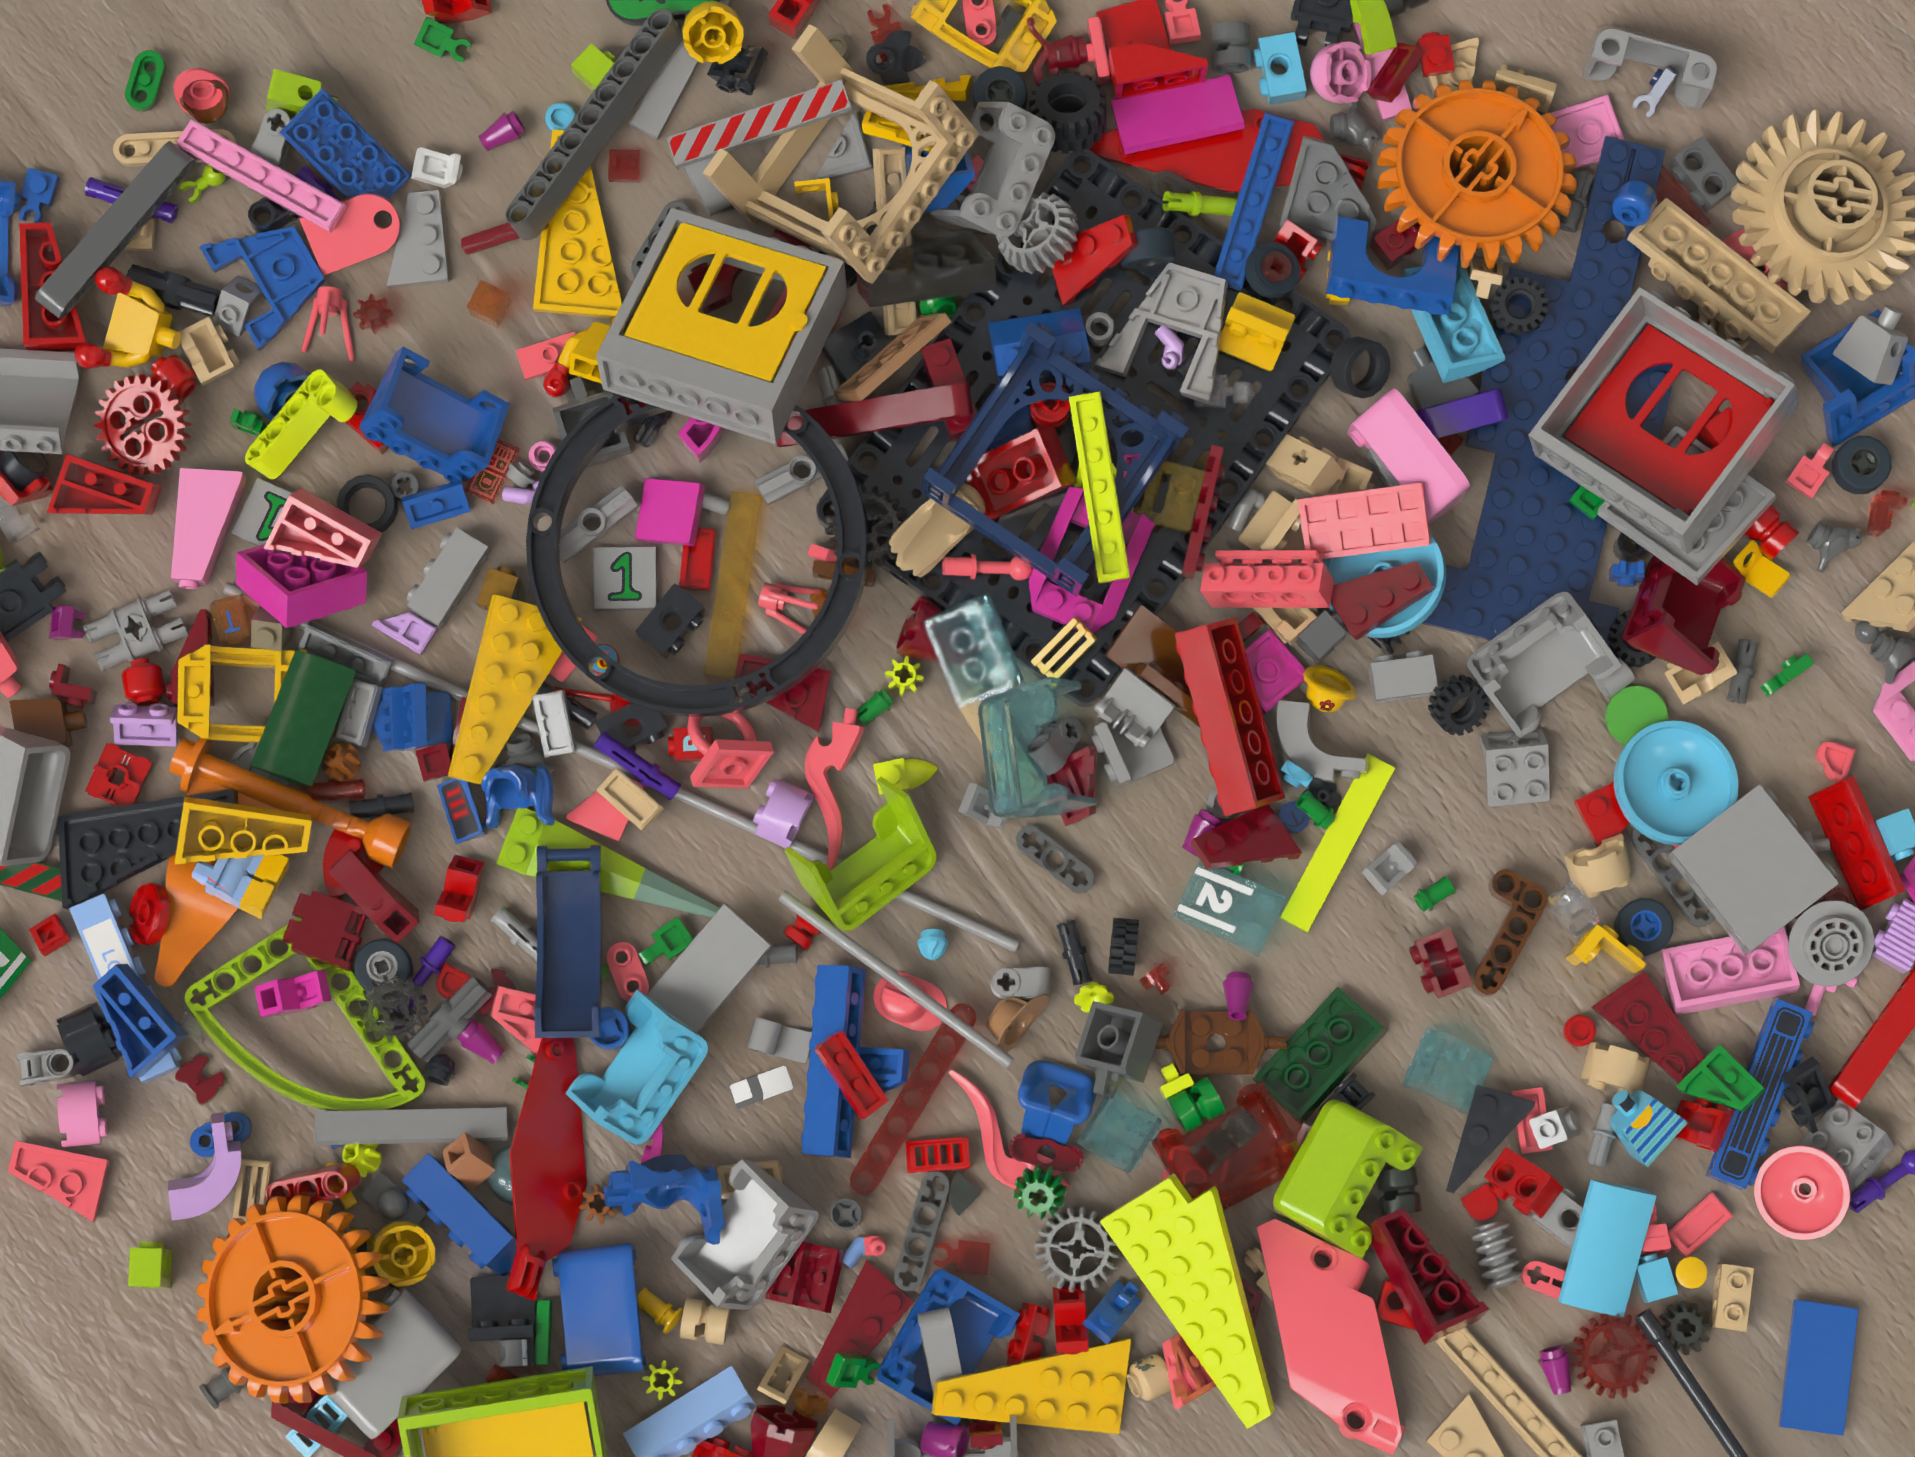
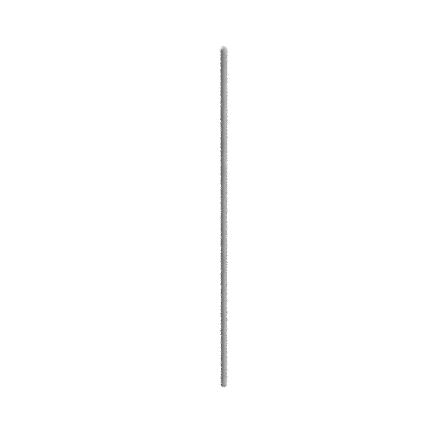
(682, 795)

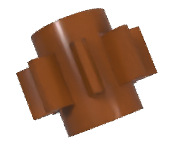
(341, 761)
(594, 1212)

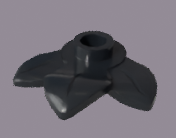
(899, 58)

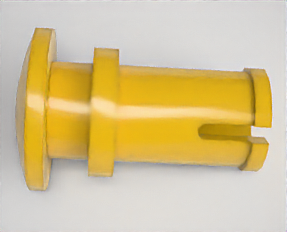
(1691, 1272)
(660, 1311)

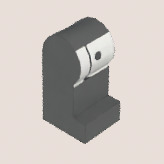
(517, 1353)

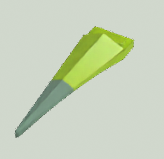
(618, 874)

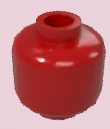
(177, 374)
(143, 682)

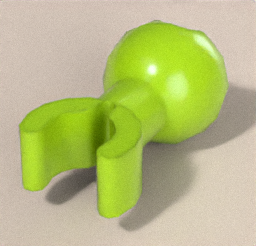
(209, 178)

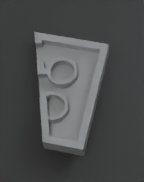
(421, 244)

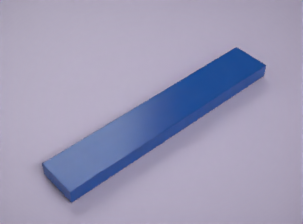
(1253, 199)

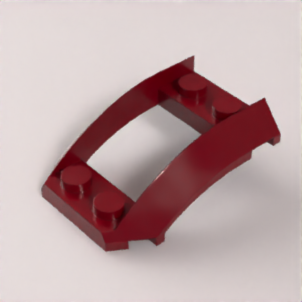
(294, 1416)

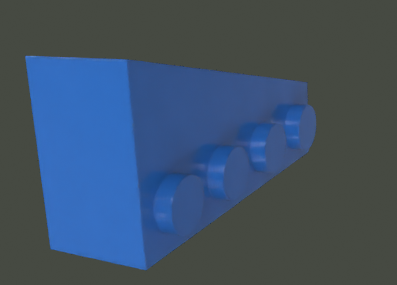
(462, 1214)

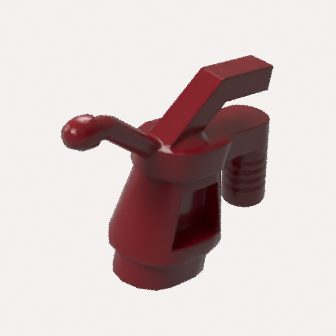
(1063, 53)

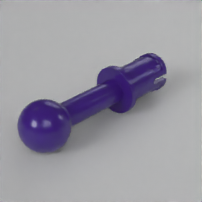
(432, 962)
(1875, 1188)

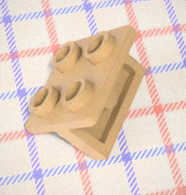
(1275, 526)

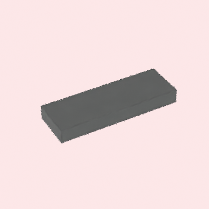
(369, 665)

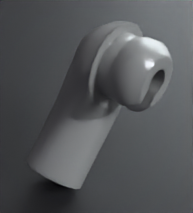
(715, 504)

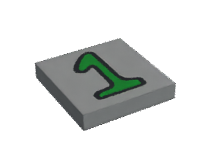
(260, 513)
(625, 578)

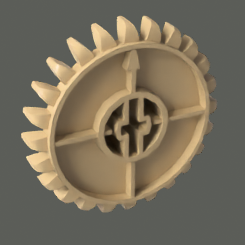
(1825, 209)

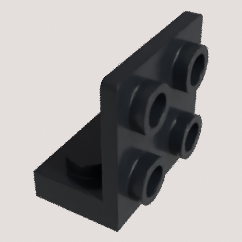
(498, 1312)

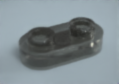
(1175, 184)

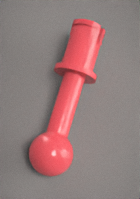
(970, 566)

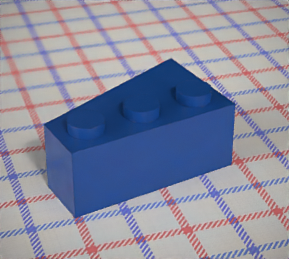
(137, 1018)

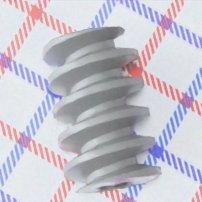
(1497, 1254)

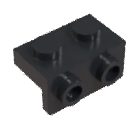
(1807, 1093)

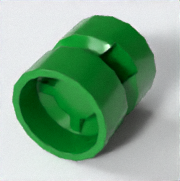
(1196, 1104)

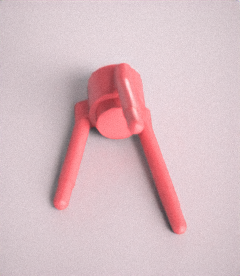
(327, 304)
(777, 596)

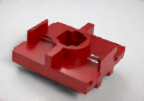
(115, 758)

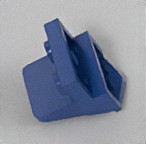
(412, 718)

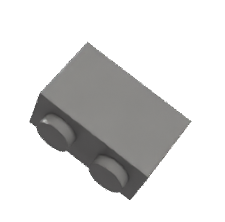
(1402, 678)

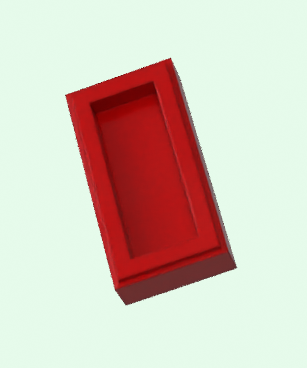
(698, 561)

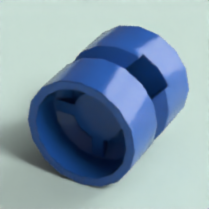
(613, 1029)

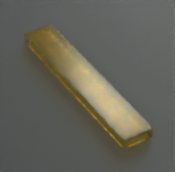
(733, 585)

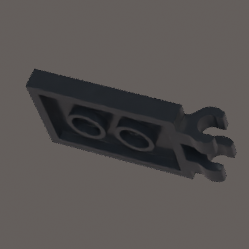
(1324, 16)
(24, 596)

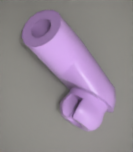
(519, 495)

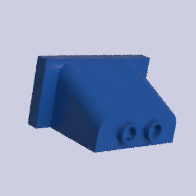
(1849, 396)

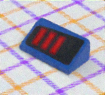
(461, 810)

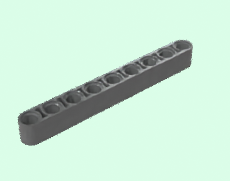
(594, 124)

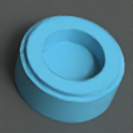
(559, 116)

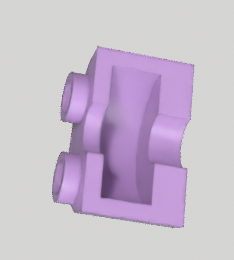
(783, 812)

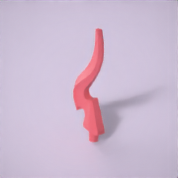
(818, 761)
(1001, 1166)

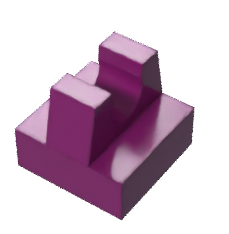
(62, 623)

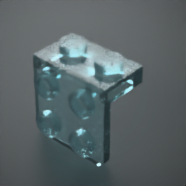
(1447, 1069)
(1119, 1133)

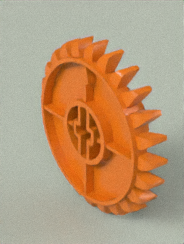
(1477, 131)
(265, 1272)

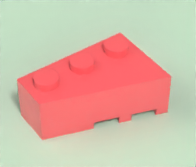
(322, 531)

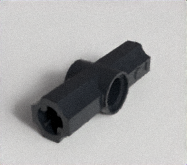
(177, 290)

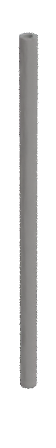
(896, 979)

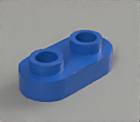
(206, 1129)

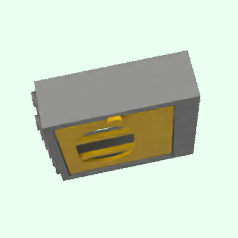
(713, 366)

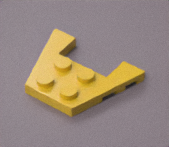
(886, 129)

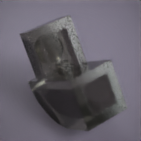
(1225, 1139)

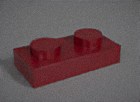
(1395, 72)

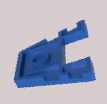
(281, 270)

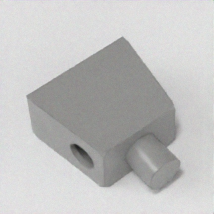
(1874, 346)

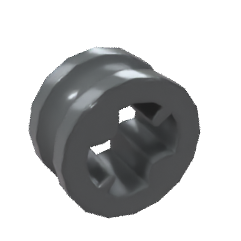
(404, 476)

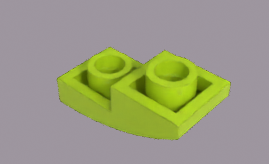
(1374, 24)

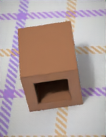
(468, 1160)

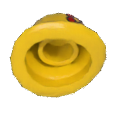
(1327, 688)

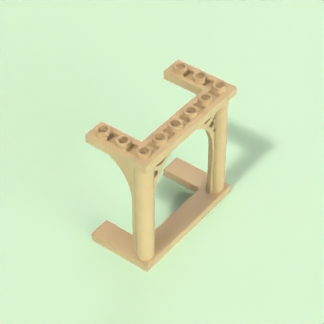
(843, 236)

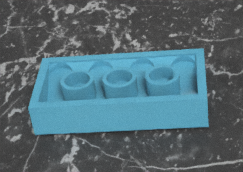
(1464, 338)
(1607, 1247)

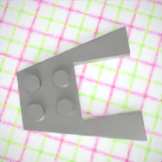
(1182, 302)

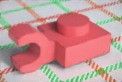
(1809, 474)

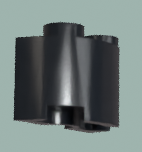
(741, 71)

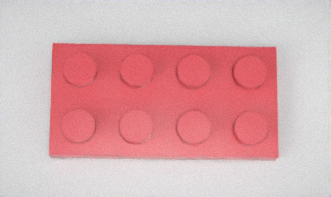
(1365, 521)

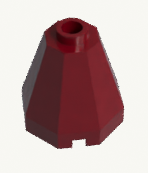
(780, 1433)

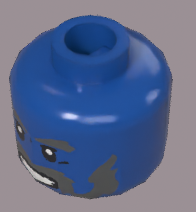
(1634, 203)

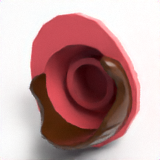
(202, 94)

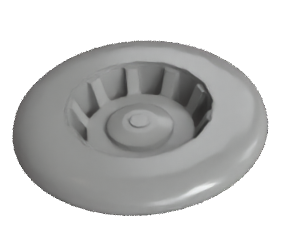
(1832, 944)

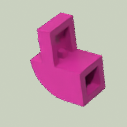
(292, 994)

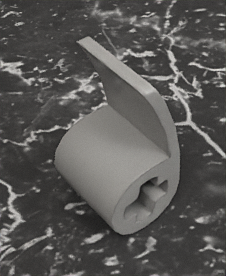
(779, 1040)

